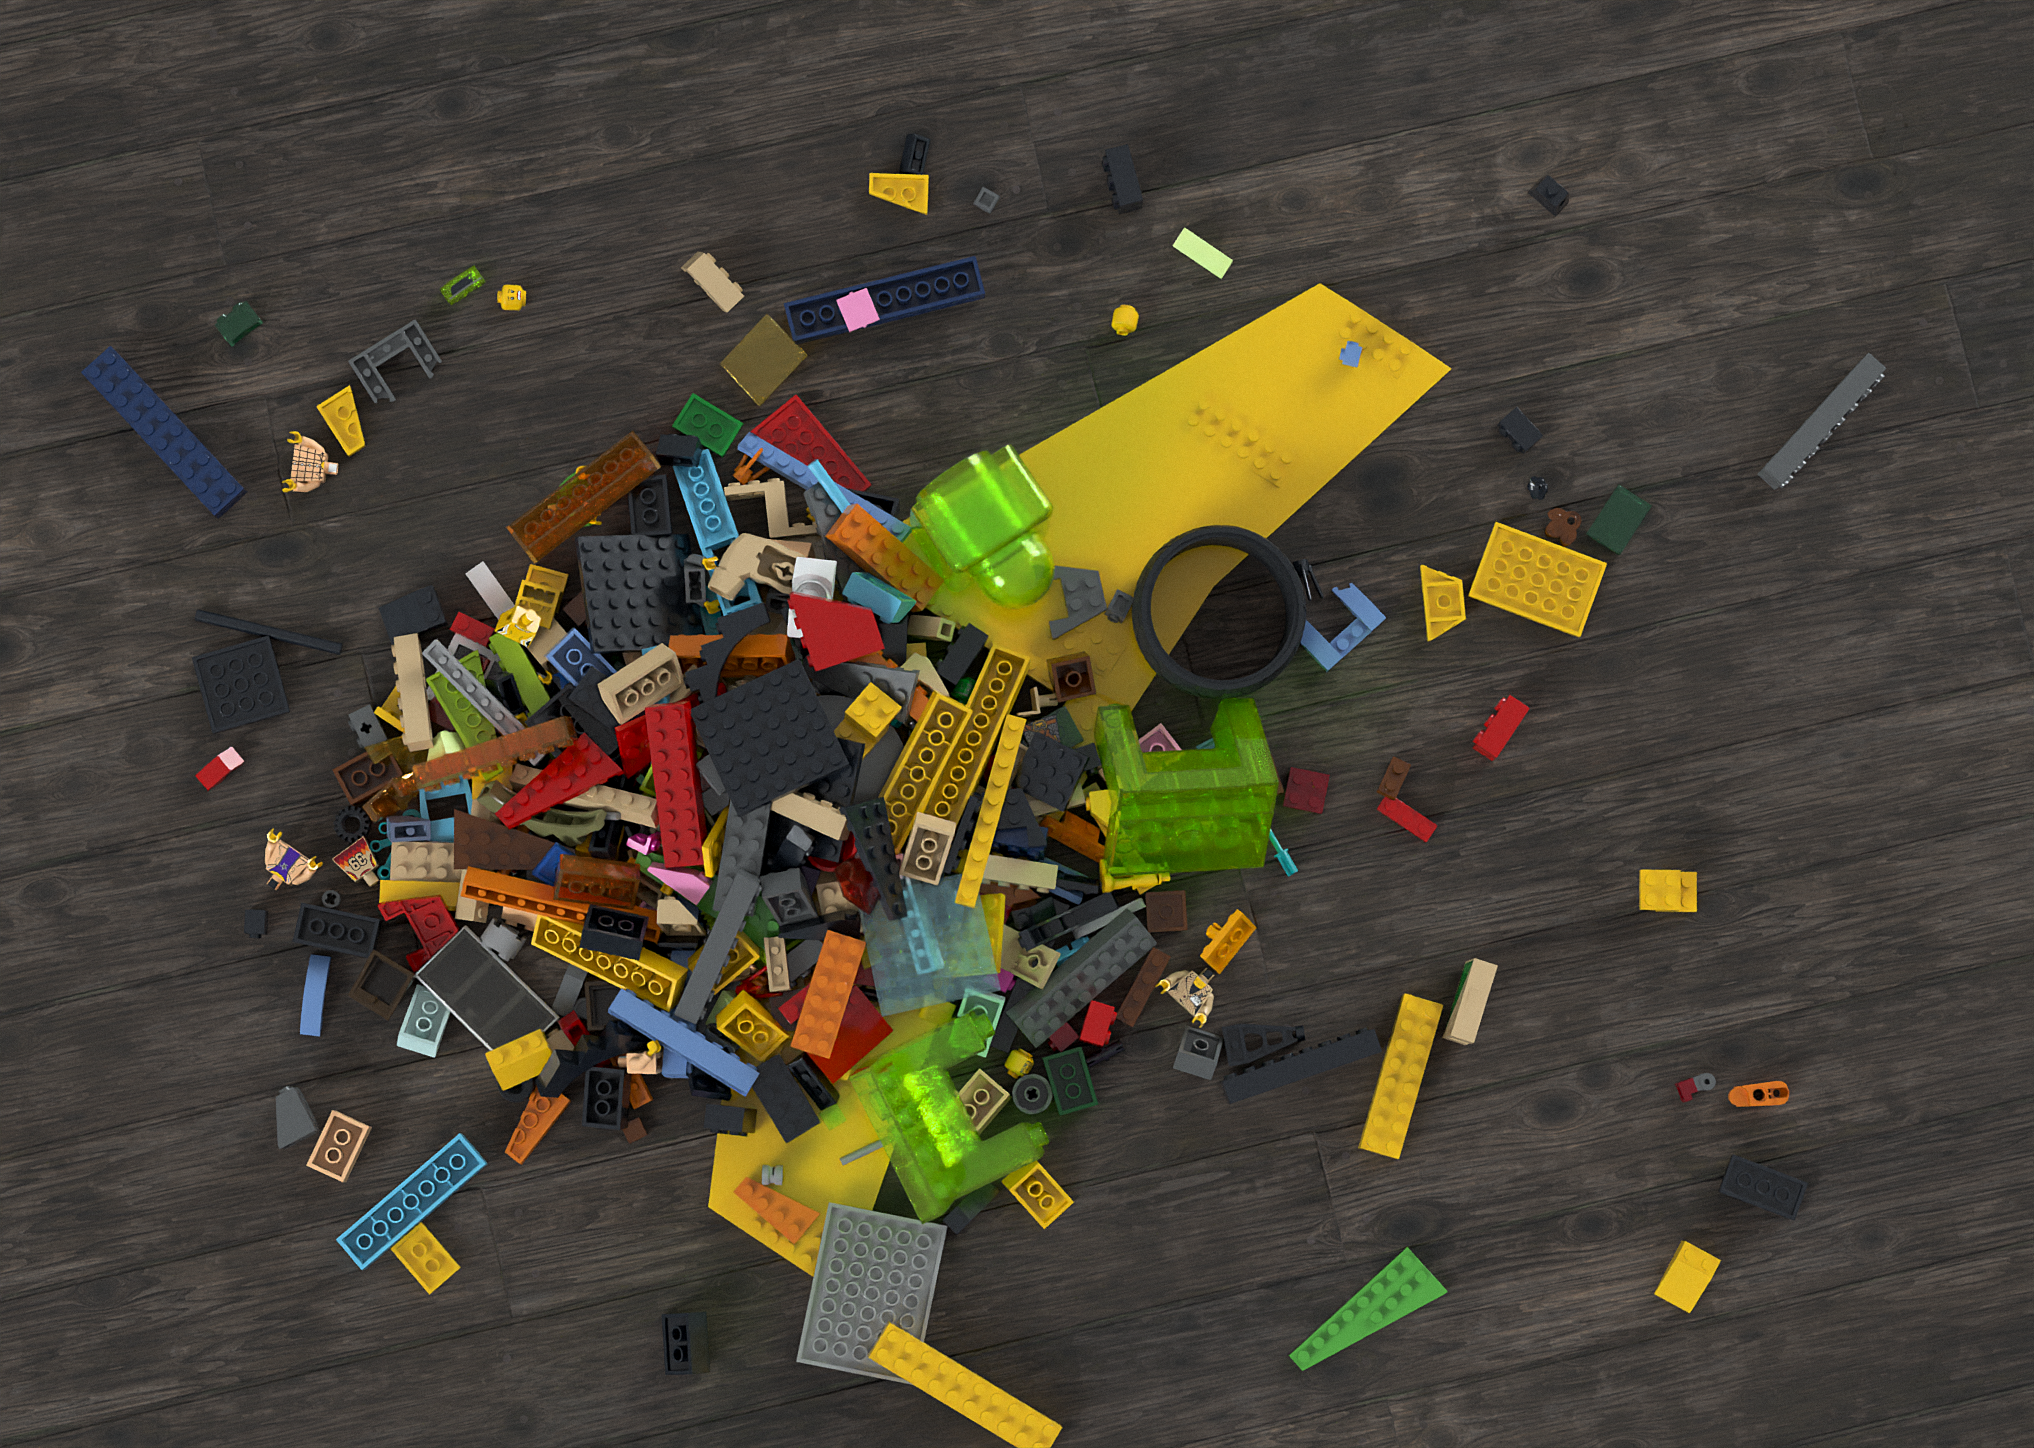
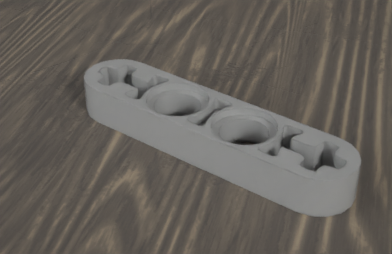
(1105, 920)

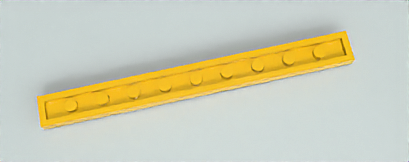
(990, 811)

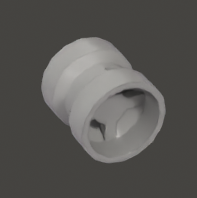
(772, 1174)

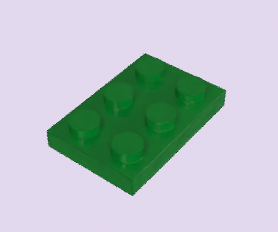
(708, 423)

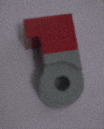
(1694, 1084)

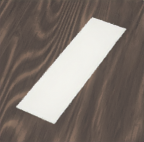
(490, 589)

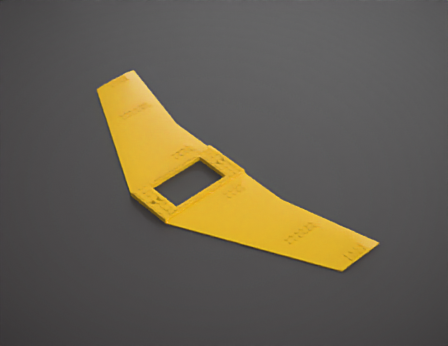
(1210, 442)

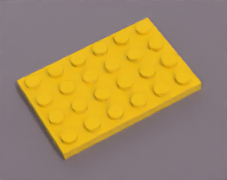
(1537, 579)

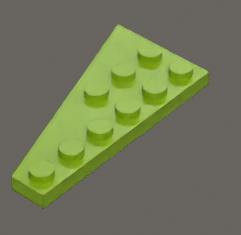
(465, 717)

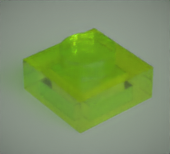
(833, 1117)

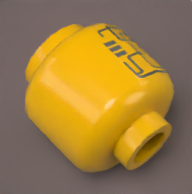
(1019, 1063)

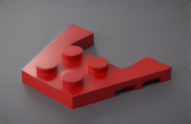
(429, 920)

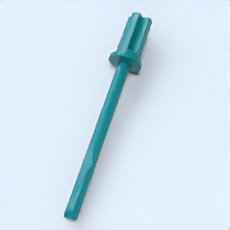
(1283, 856)

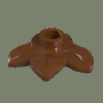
(1560, 527)

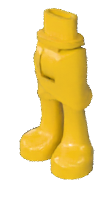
(1112, 883)

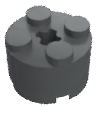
(1030, 1082)

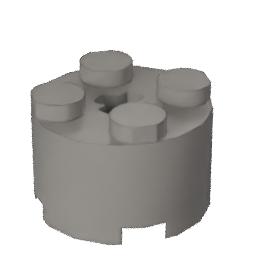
(502, 939)

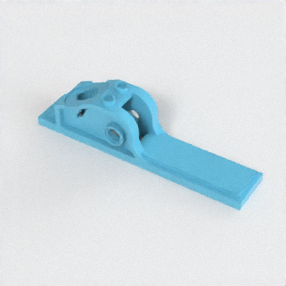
(712, 521)

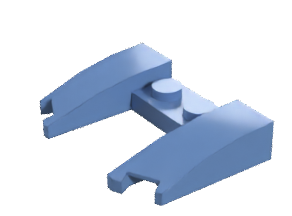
(1366, 620)

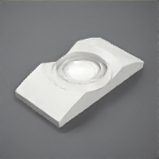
(813, 578)

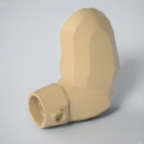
(754, 559)

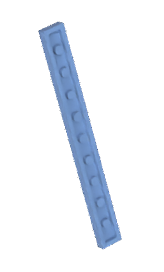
(802, 476)

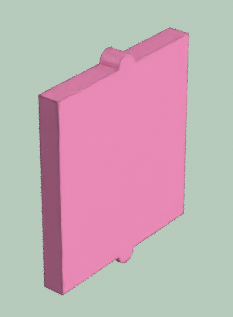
(857, 310)

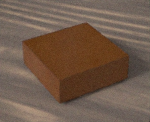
(635, 1130)

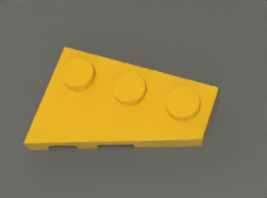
(901, 189)
(343, 420)

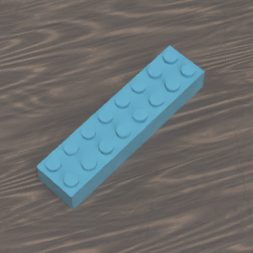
(412, 1201)

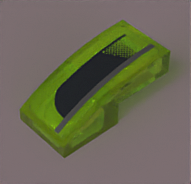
(461, 285)

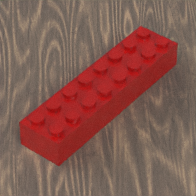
(677, 783)

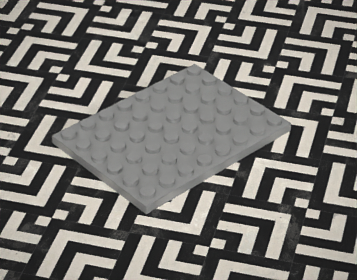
(867, 1274)

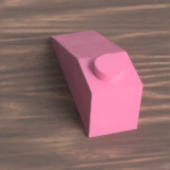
(686, 881)

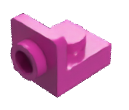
(644, 843)

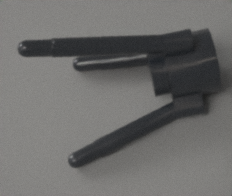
(1303, 570)

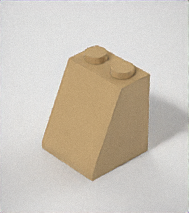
(543, 642)

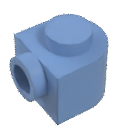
(1351, 354)

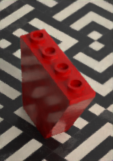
(834, 629)

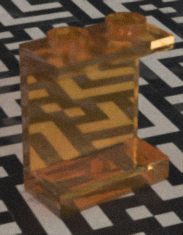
(382, 804)

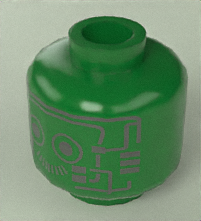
(963, 690)

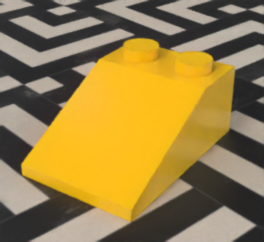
(750, 1026)
(1038, 1193)
(1687, 1276)

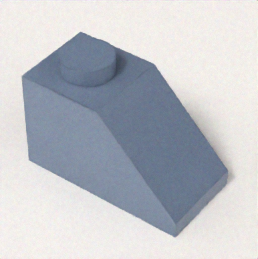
(408, 828)

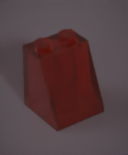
(856, 884)

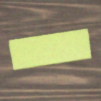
(1202, 253)

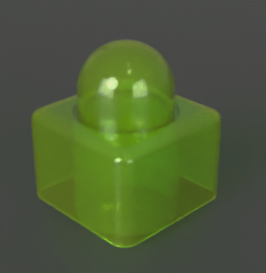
(988, 528)

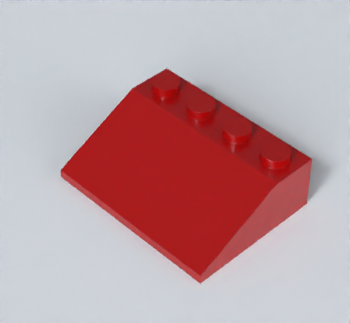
(858, 1034)

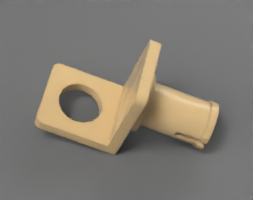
(1037, 702)

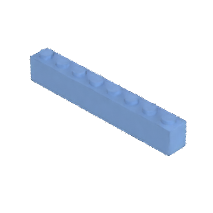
(683, 1042)

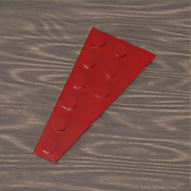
(804, 438)
(562, 780)

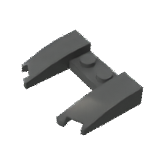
(367, 361)

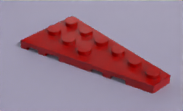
(634, 740)

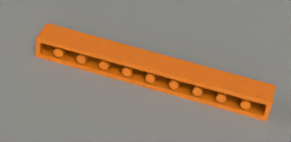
(537, 899)

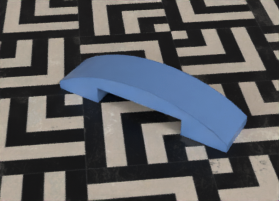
(314, 995)

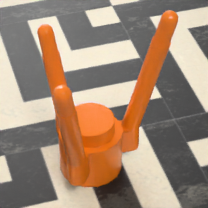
(743, 473)

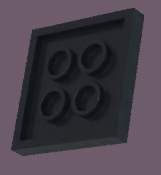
(1050, 771)

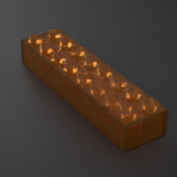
(583, 497)
(494, 753)

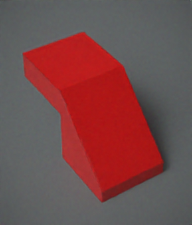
(219, 768)

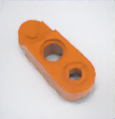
(1743, 1095)

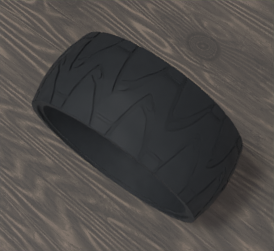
(1278, 566)

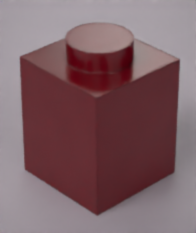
(1062, 1038)

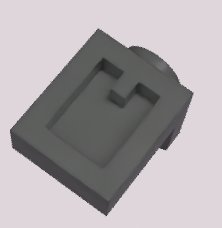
(1119, 607)

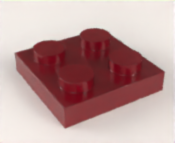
(1306, 790)

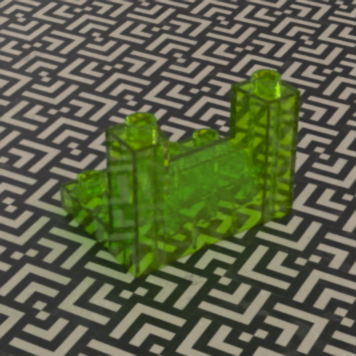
(1187, 804)
(927, 1122)

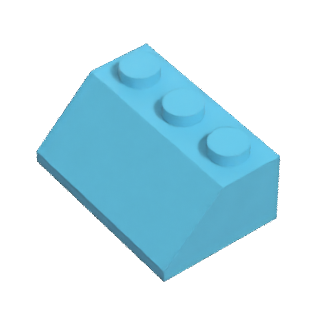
(878, 595)

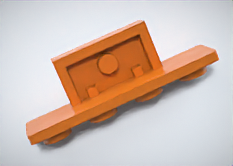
(1075, 834)

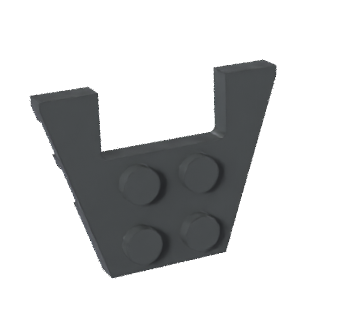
(1082, 598)

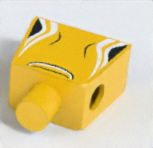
(519, 625)

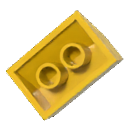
(520, 1059)

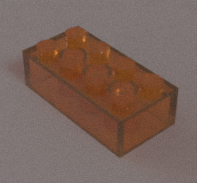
(596, 881)

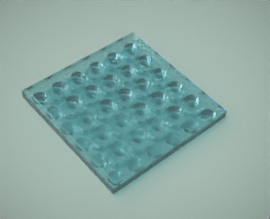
(933, 952)

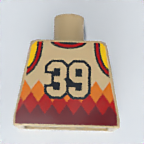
(359, 862)

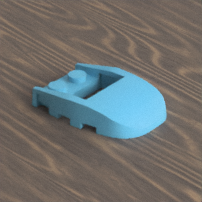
(443, 829)

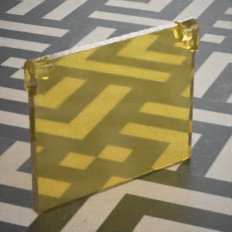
(763, 359)

